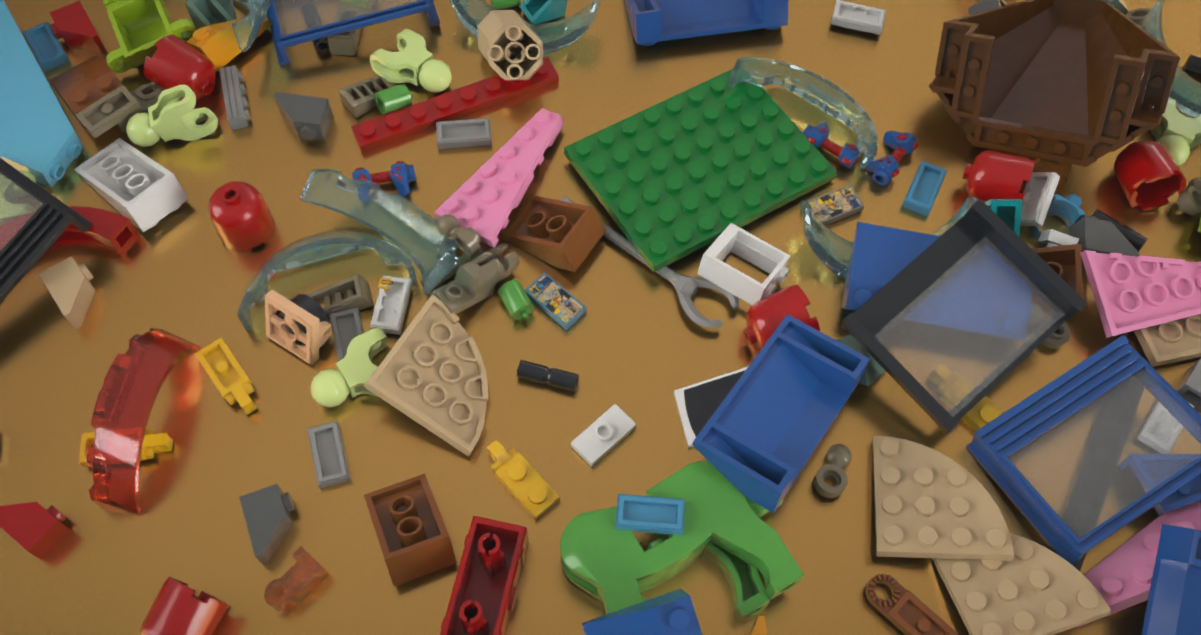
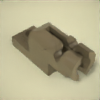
(118, 108)
(477, 279)

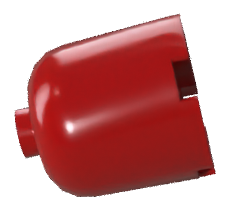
(180, 64)
(1148, 174)
(997, 175)
(241, 216)
(769, 312)
(181, 612)

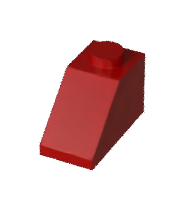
(76, 28)
(34, 526)

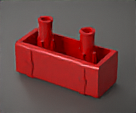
(486, 579)

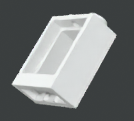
(751, 249)

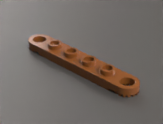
(906, 609)

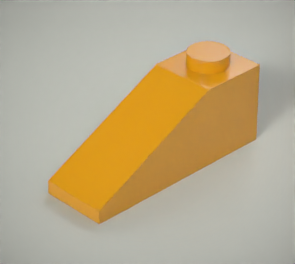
(219, 41)

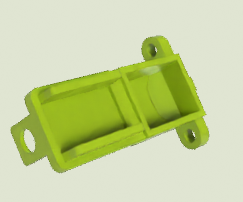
(138, 28)

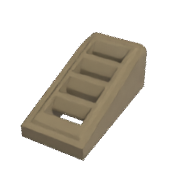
(344, 43)
(357, 90)
(347, 286)

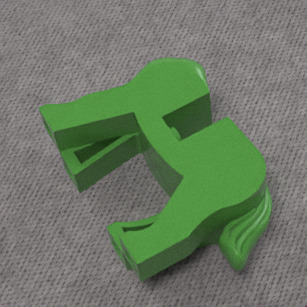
(716, 525)

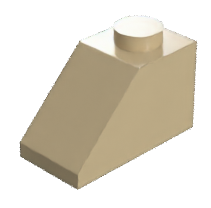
(70, 289)

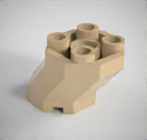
(510, 45)

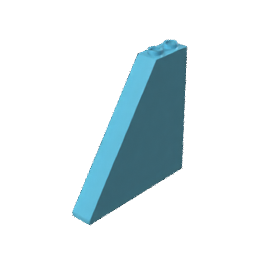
(32, 121)

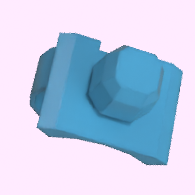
(1066, 209)

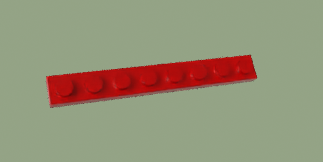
(448, 107)

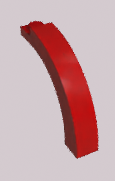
(107, 231)

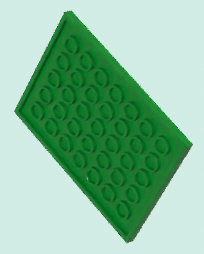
(697, 166)

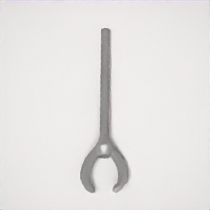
(685, 285)

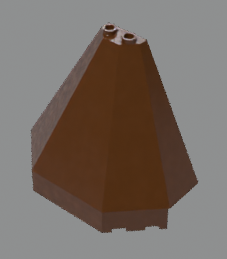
(1053, 78)

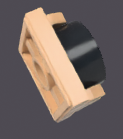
(296, 324)

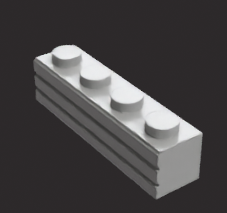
(233, 96)

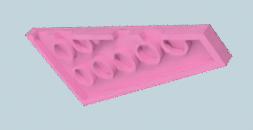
(503, 180)
(1141, 289)
(1127, 573)

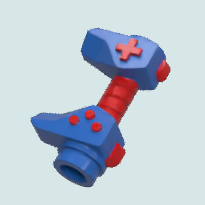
(818, 136)
(887, 167)
(400, 174)

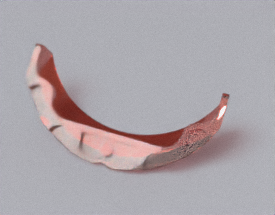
(123, 415)

